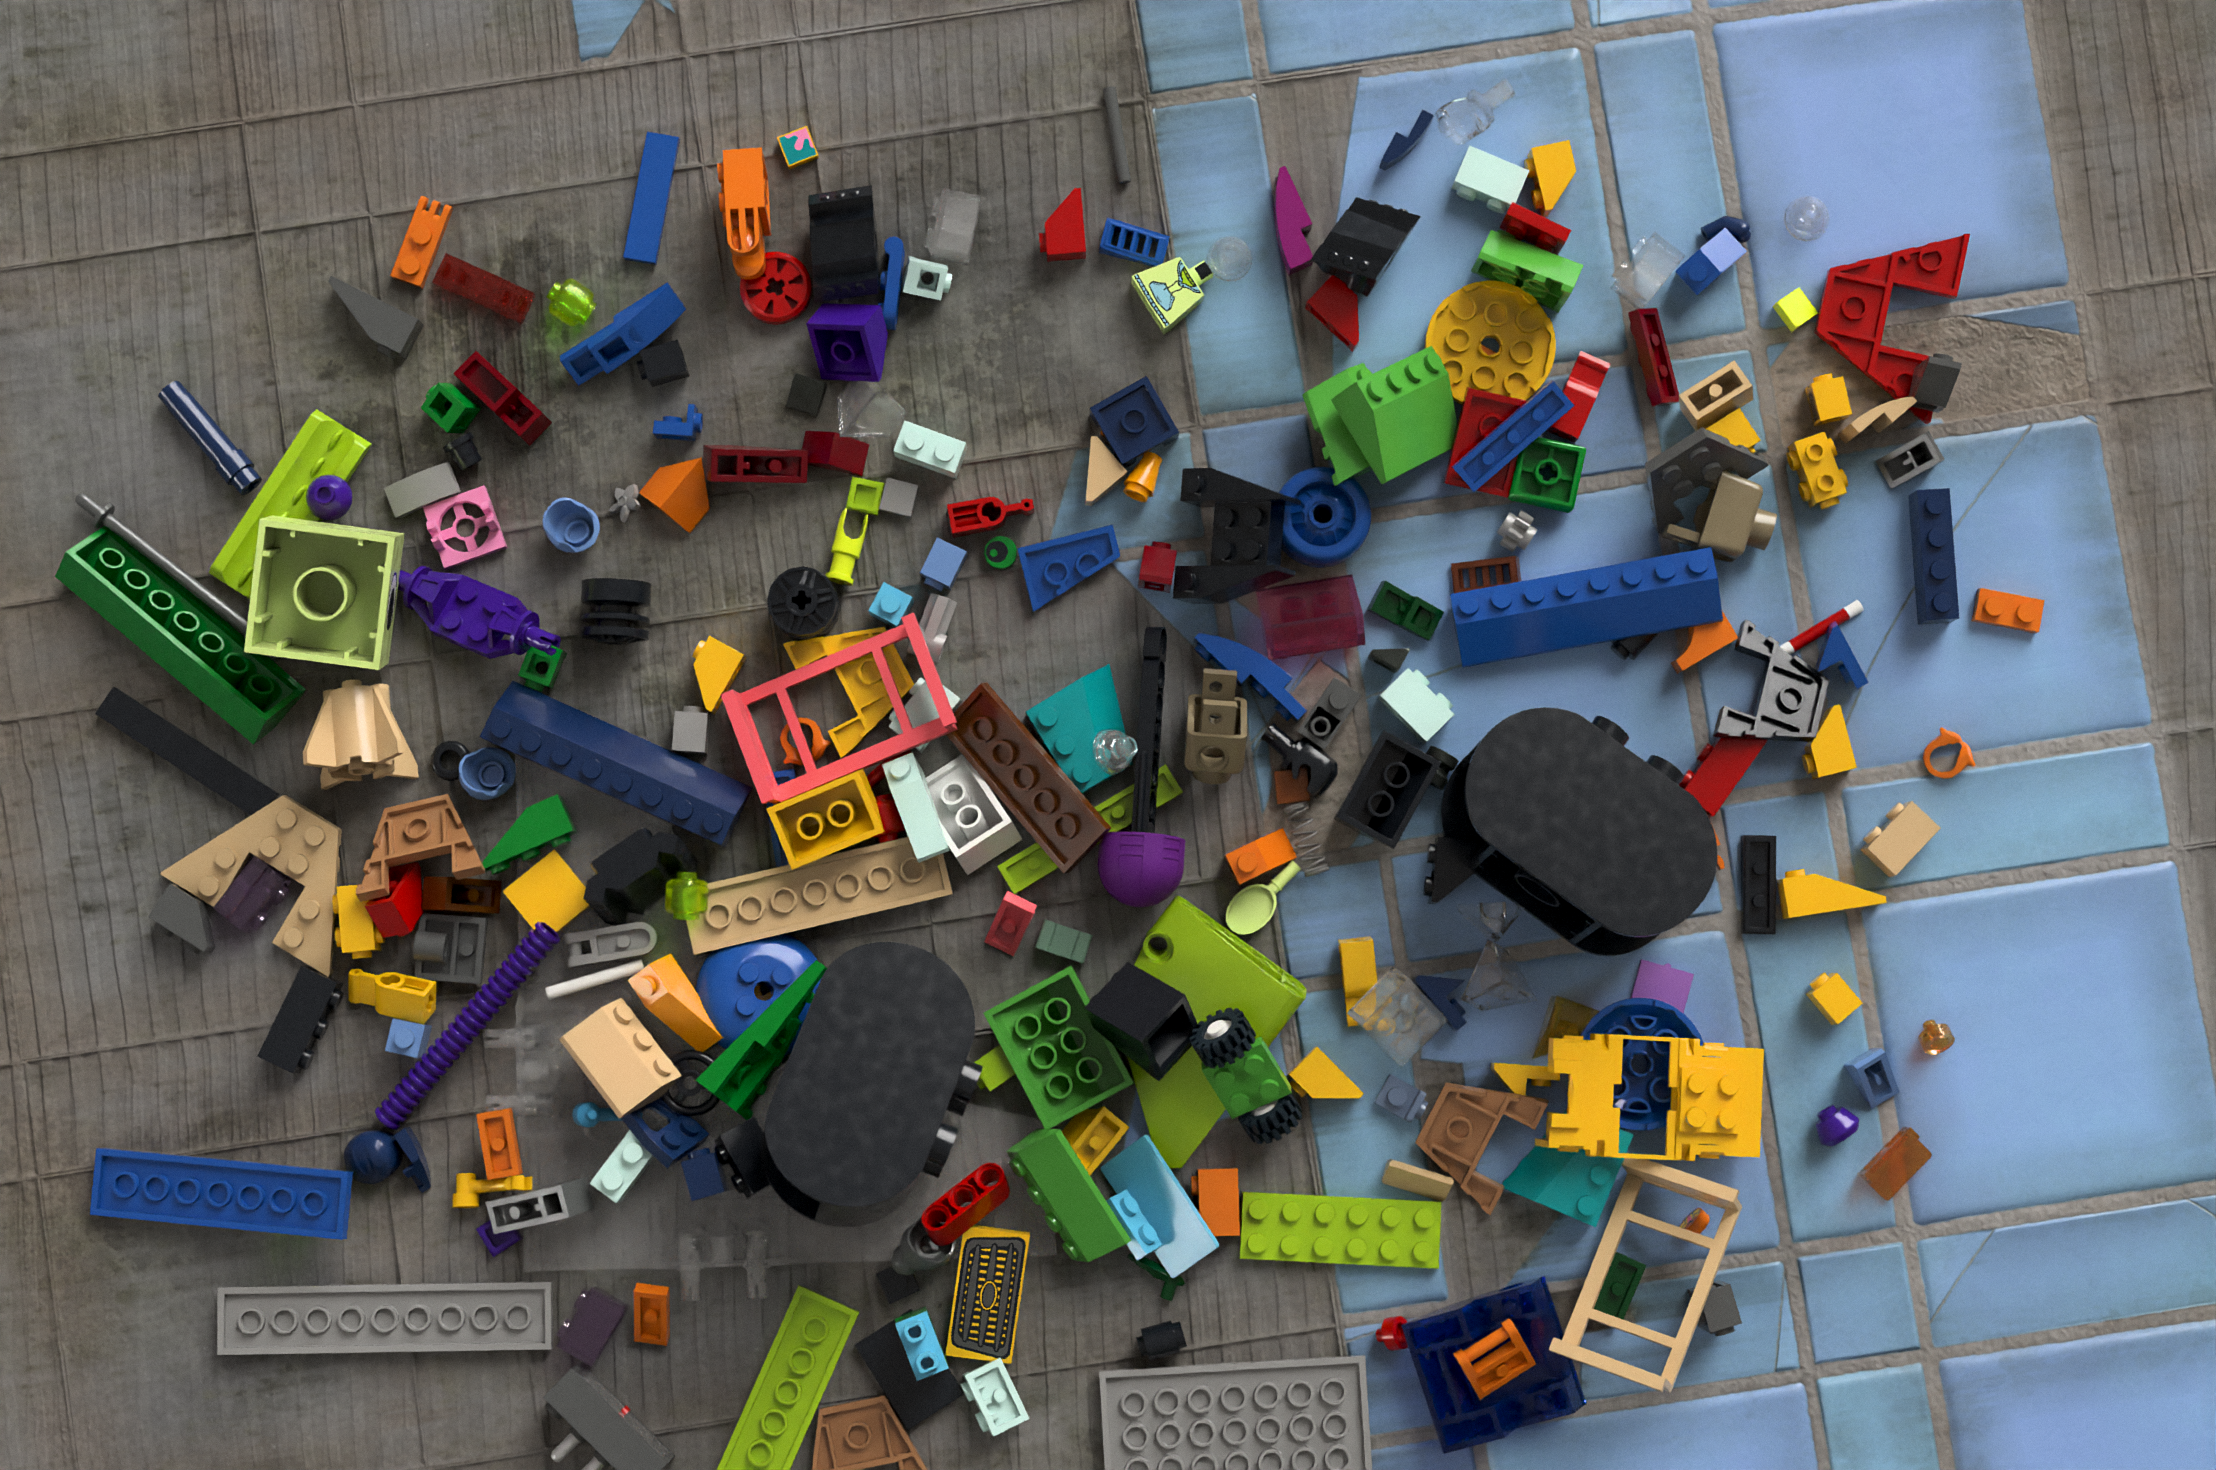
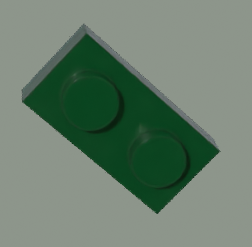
(1619, 1286)

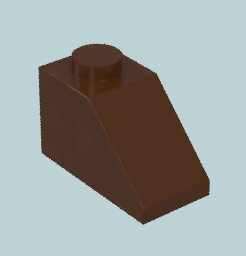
(461, 895)

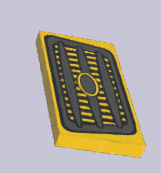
(987, 1293)

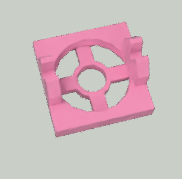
(434, 515)

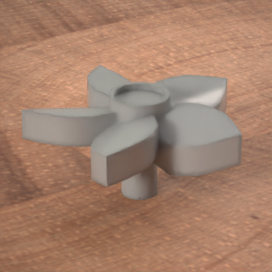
(626, 501)

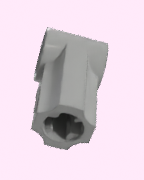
(935, 624)

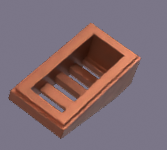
(1457, 572)

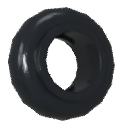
(440, 751)

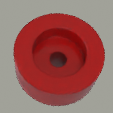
(1392, 1333)

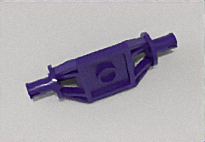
(474, 614)

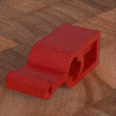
(1582, 391)
(968, 517)

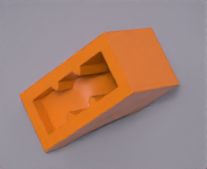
(1704, 641)

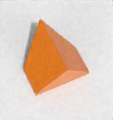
(679, 492)

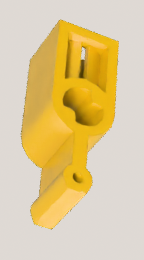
(1357, 970)
(394, 994)

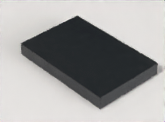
(891, 1368)

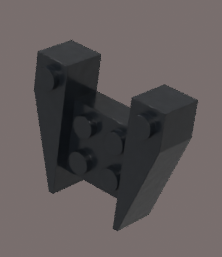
(1243, 539)

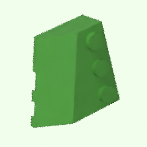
(1534, 270)
(1340, 445)

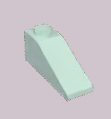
(916, 806)

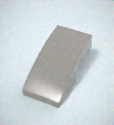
(422, 489)

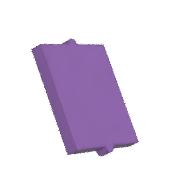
(1662, 984)

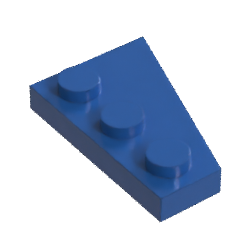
(1065, 561)

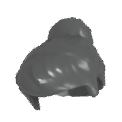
(911, 1256)

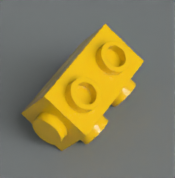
(1817, 470)
(356, 930)

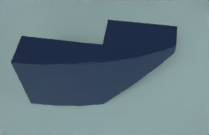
(419, 1168)

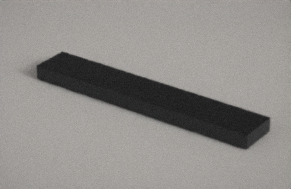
(185, 752)

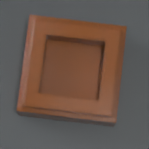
(1291, 790)

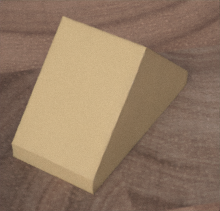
(1103, 471)

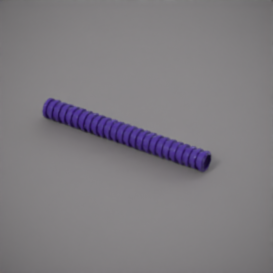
(467, 1025)

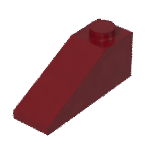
(754, 464)

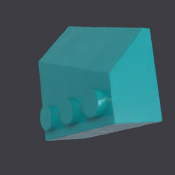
(1072, 720)
(1568, 1180)

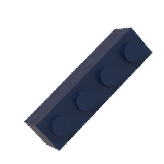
(1933, 556)

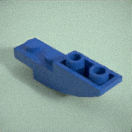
(623, 338)
(1267, 676)

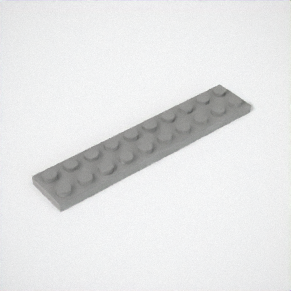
(385, 1318)

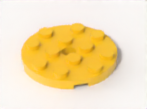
(1498, 313)

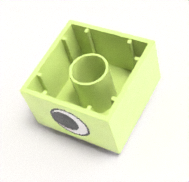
(323, 592)

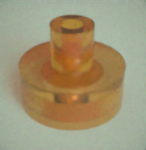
(1935, 1037)

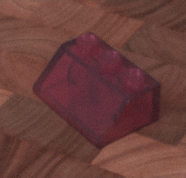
(1310, 617)

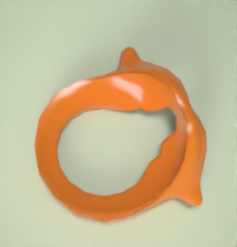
(817, 749)
(1964, 759)

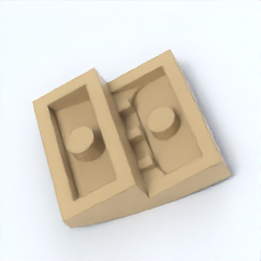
(1878, 417)

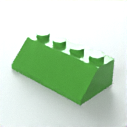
(1067, 1195)

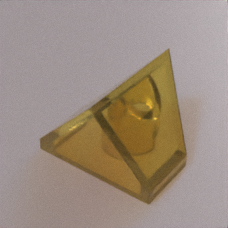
(1561, 1019)

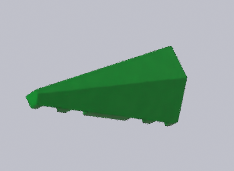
(746, 1063)

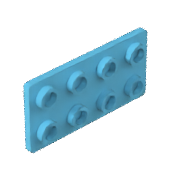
(1156, 1209)

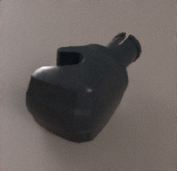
(1303, 752)

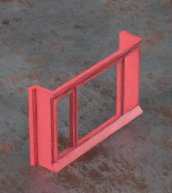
(752, 747)

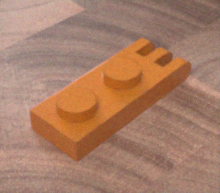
(421, 243)

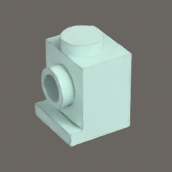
(914, 285)

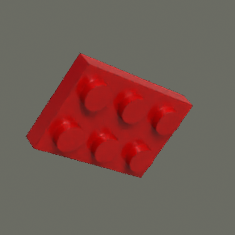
(1479, 417)

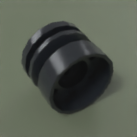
(615, 610)
(817, 617)

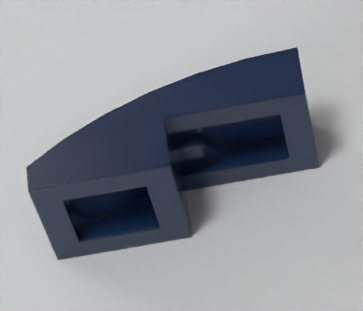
(1401, 145)

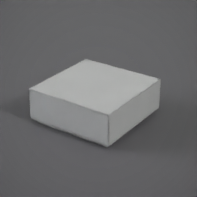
(899, 497)

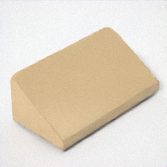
(1416, 1180)

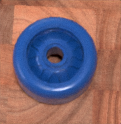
(1330, 542)

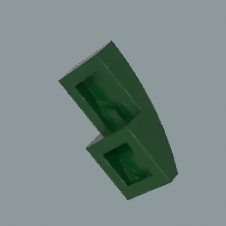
(1405, 610)

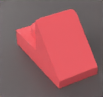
(1010, 923)

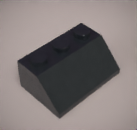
(1387, 790)

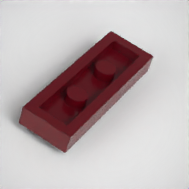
(1654, 357)

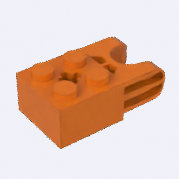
(745, 208)

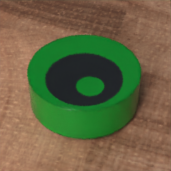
(1000, 552)

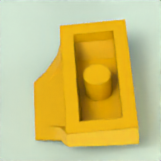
(1094, 1135)

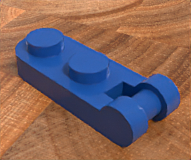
(892, 281)

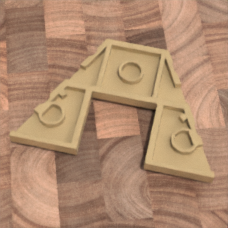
(293, 843)

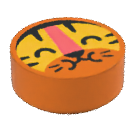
(1696, 1221)

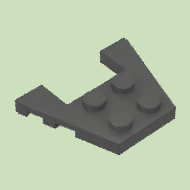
(1689, 465)

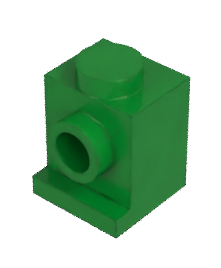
(451, 418)
(531, 662)

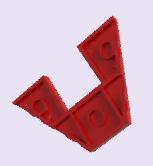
(1858, 302)

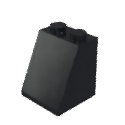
(1143, 1019)

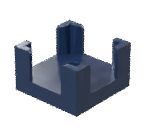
(1134, 421)

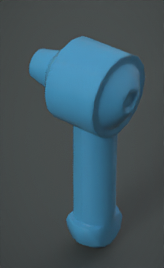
(589, 1114)

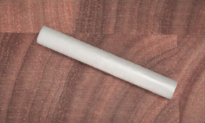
(594, 979)

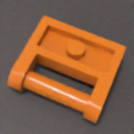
(1499, 1365)

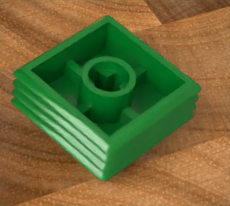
(1559, 491)

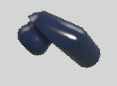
(1737, 227)

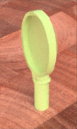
(1257, 903)

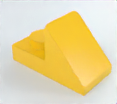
(1515, 1076)

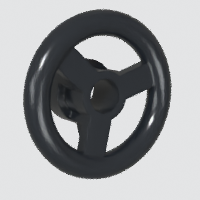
(675, 1103)

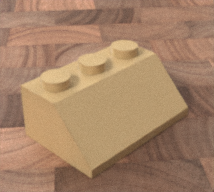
(620, 1058)

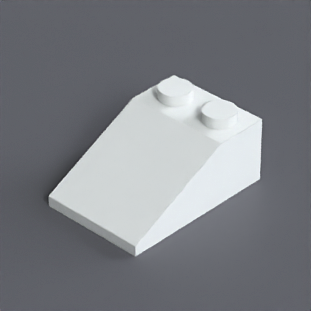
(970, 815)

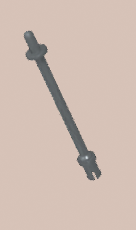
(104, 516)

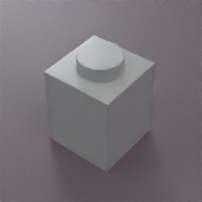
(691, 731)

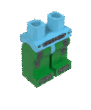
(921, 1343)

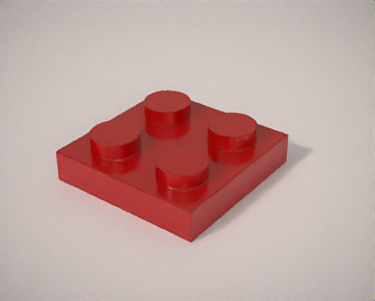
(1534, 229)

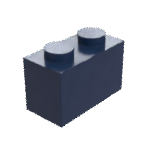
(704, 1174)

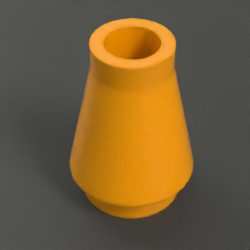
(1143, 478)

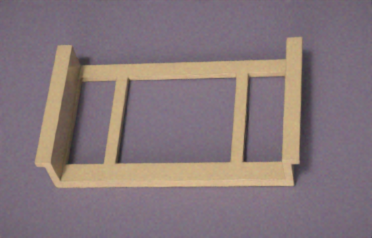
(1679, 1182)

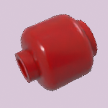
(890, 818)

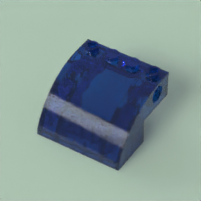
(1535, 1396)

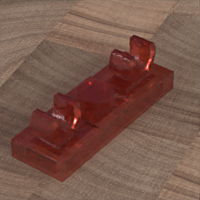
(483, 288)

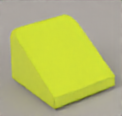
(1795, 309)

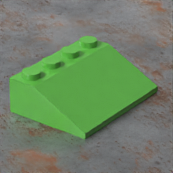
(1401, 414)
(1056, 1049)

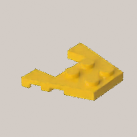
(860, 680)

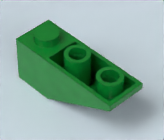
(536, 828)

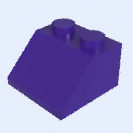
(849, 341)

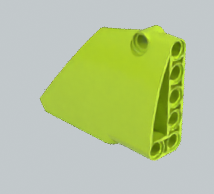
(1215, 974)

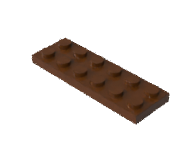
(1026, 779)

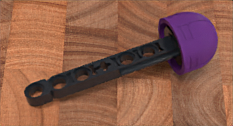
(1140, 864)

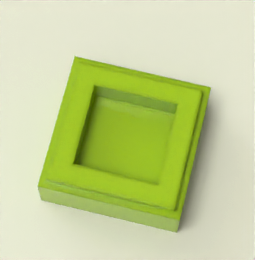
(865, 496)

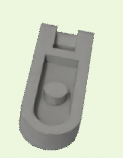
(611, 943)

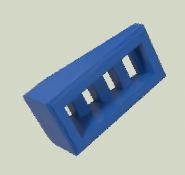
(1137, 232)

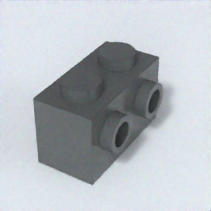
(1720, 1310)

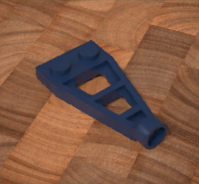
(673, 1140)

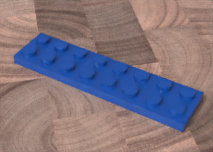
(221, 1193)

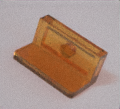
(1895, 1163)

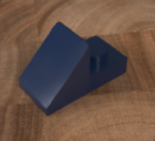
(1436, 991)

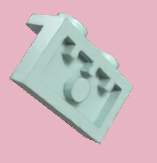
(995, 1397)

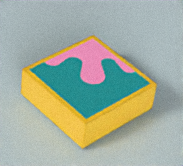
(798, 147)

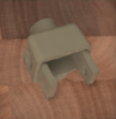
(1727, 519)
(1216, 745)

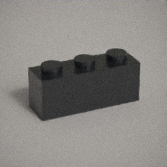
(301, 1020)

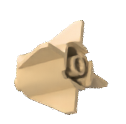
(358, 737)

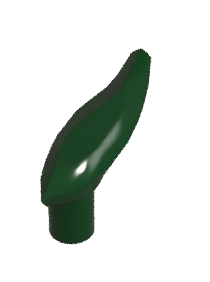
(1158, 1271)

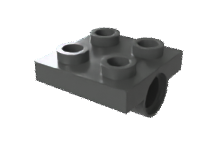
(450, 948)

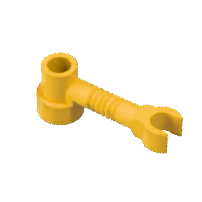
(469, 1188)

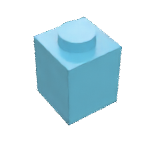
(891, 605)

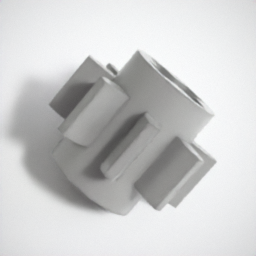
(1516, 531)

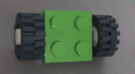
(1245, 1076)

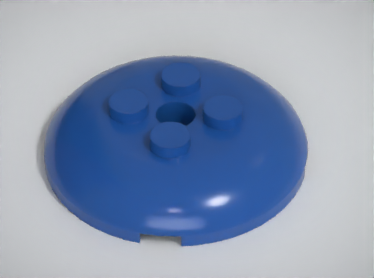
(733, 972)
(1645, 1095)

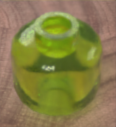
(571, 302)
(686, 896)

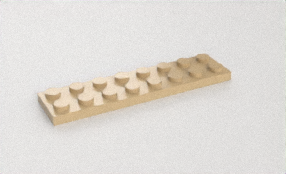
(817, 894)

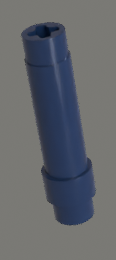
(229, 461)

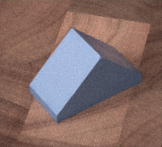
(1873, 1076)

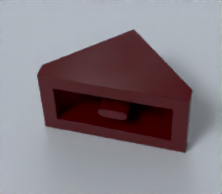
(835, 452)

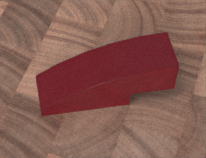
(502, 398)

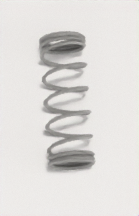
(1299, 808)

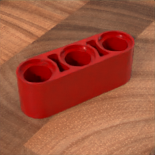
(970, 1189)

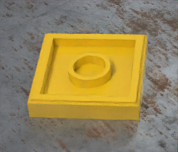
(548, 893)

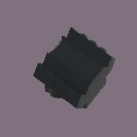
(1364, 243)
(844, 244)
(636, 874)

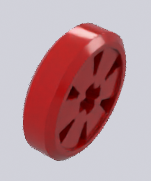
(784, 307)

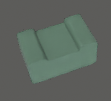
(1063, 941)

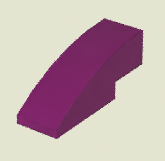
(1291, 224)

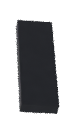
(1758, 884)

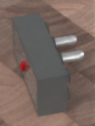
(604, 1423)

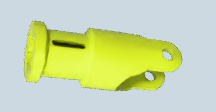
(845, 553)

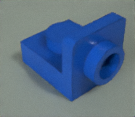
(674, 429)

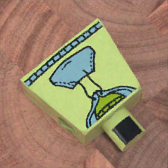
(1171, 290)

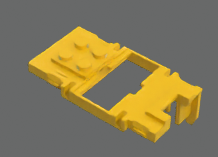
(1710, 1098)

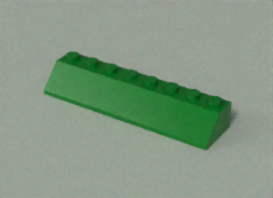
(179, 633)

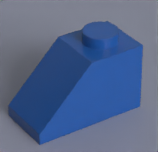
(1711, 261)

